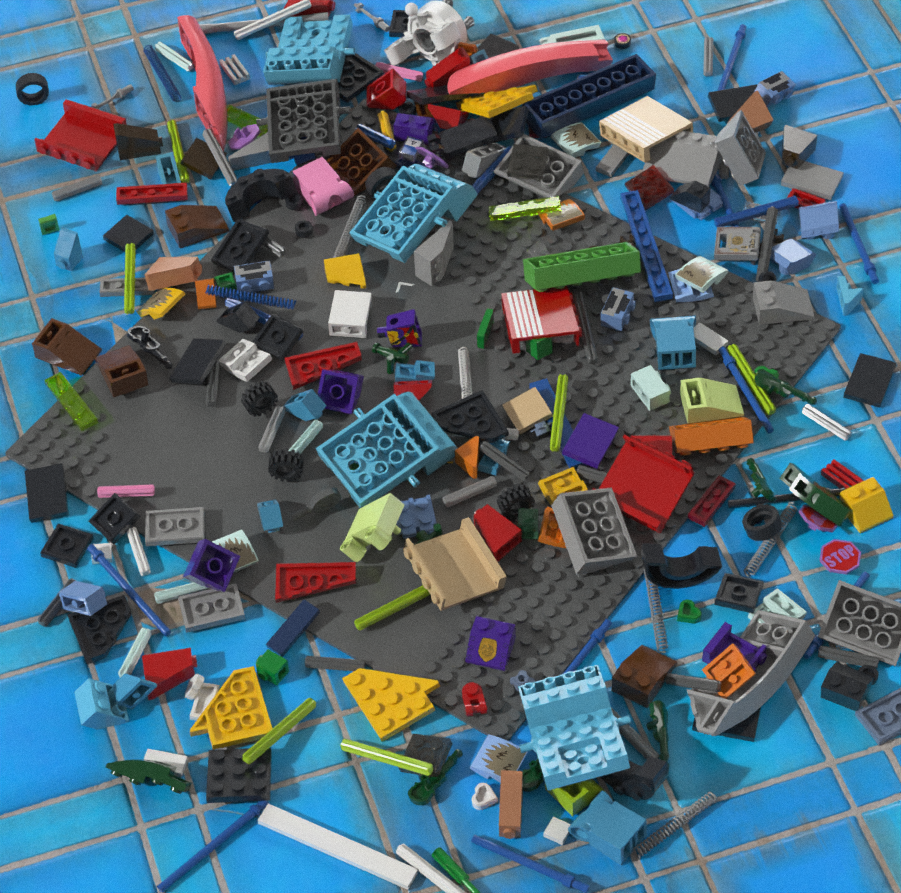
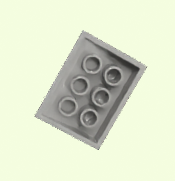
(686, 158)
(559, 174)
(593, 529)
(863, 623)

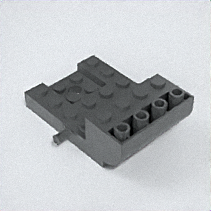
(300, 112)

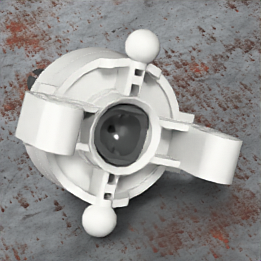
(431, 32)

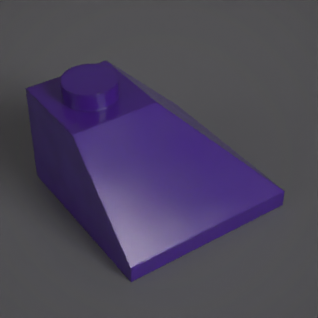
(340, 390)

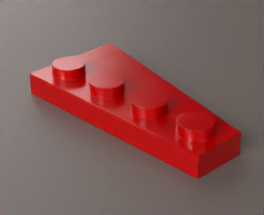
(308, 366)
(304, 579)

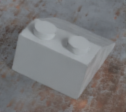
(434, 254)
(781, 303)

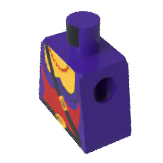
(402, 329)

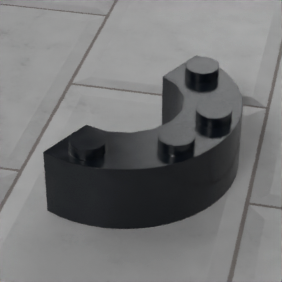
(255, 187)
(680, 571)
(639, 781)

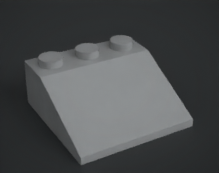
(740, 149)

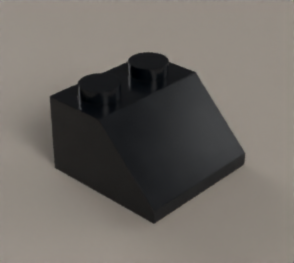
(846, 686)

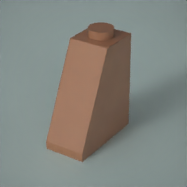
(756, 112)
(172, 272)
(510, 804)

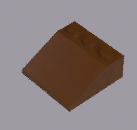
(358, 160)

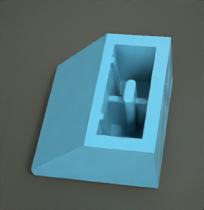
(98, 705)

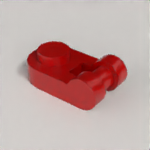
(473, 694)

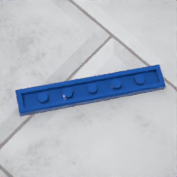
(549, 397)

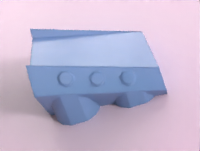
(819, 220)
(791, 256)

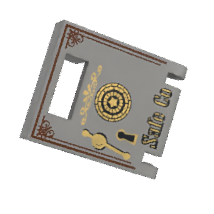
(741, 243)

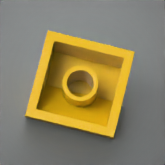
(867, 504)

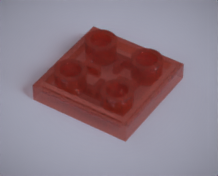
(651, 187)

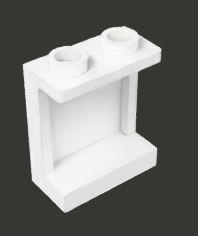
(349, 314)

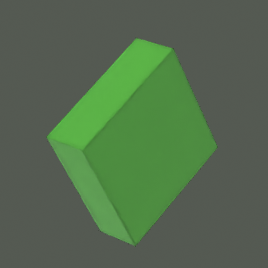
(48, 224)

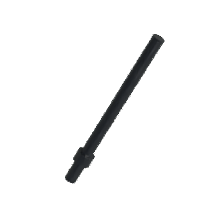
(780, 498)

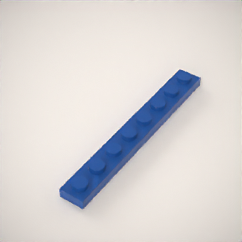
(646, 246)

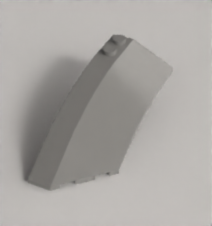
(786, 644)

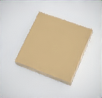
(527, 410)

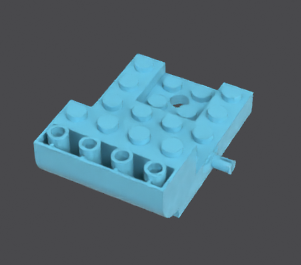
(308, 57)
(410, 210)
(388, 446)
(572, 727)

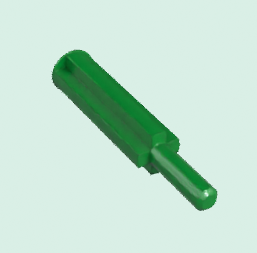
(453, 869)

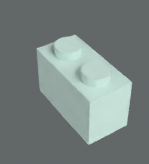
(650, 387)

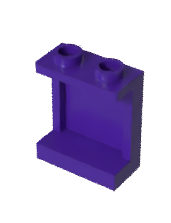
(725, 638)

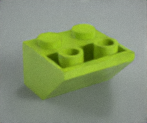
(575, 796)

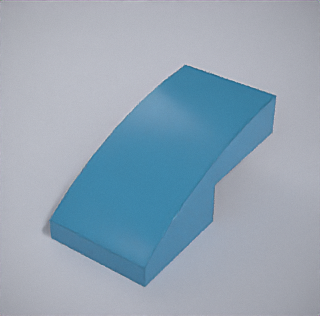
(420, 371)
(489, 465)

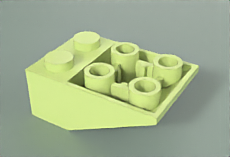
(709, 400)

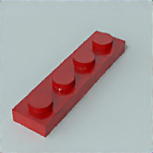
(151, 193)

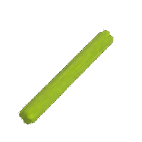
(178, 151)
(129, 289)
(749, 376)
(558, 416)
(391, 607)
(279, 730)
(386, 757)

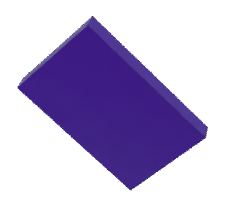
(590, 440)

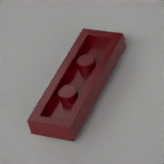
(711, 500)

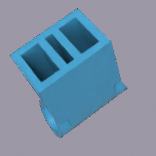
(674, 341)
(609, 828)

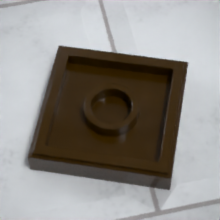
(200, 159)

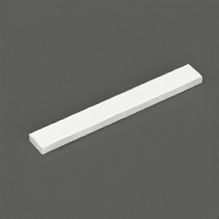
(338, 846)

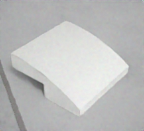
(245, 360)

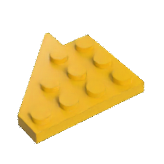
(497, 102)
(390, 699)
(235, 712)

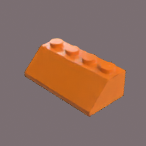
(711, 434)

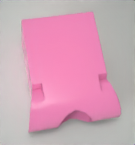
(321, 186)

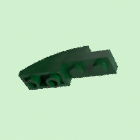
(815, 495)
(142, 770)

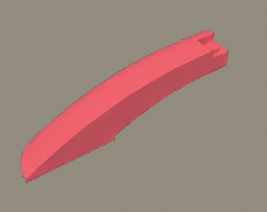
(530, 65)
(209, 87)

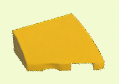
(345, 270)

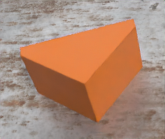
(204, 300)
(468, 456)

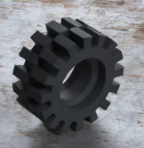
(259, 398)
(285, 465)
(513, 499)

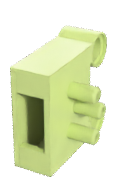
(373, 526)

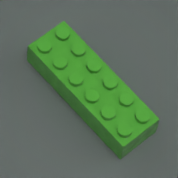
(581, 266)

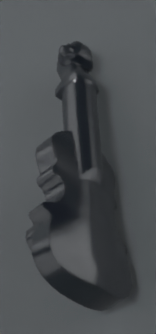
(143, 337)

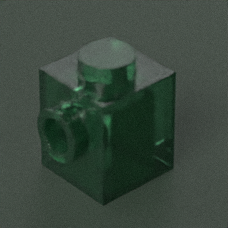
(528, 523)

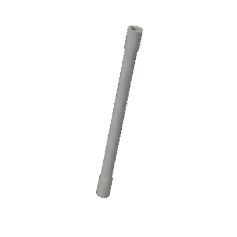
(229, 26)

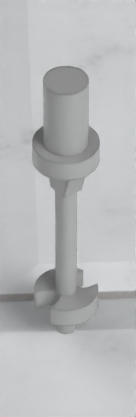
(378, 22)
(120, 93)

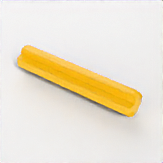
(386, 127)

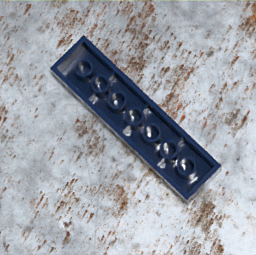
(589, 95)

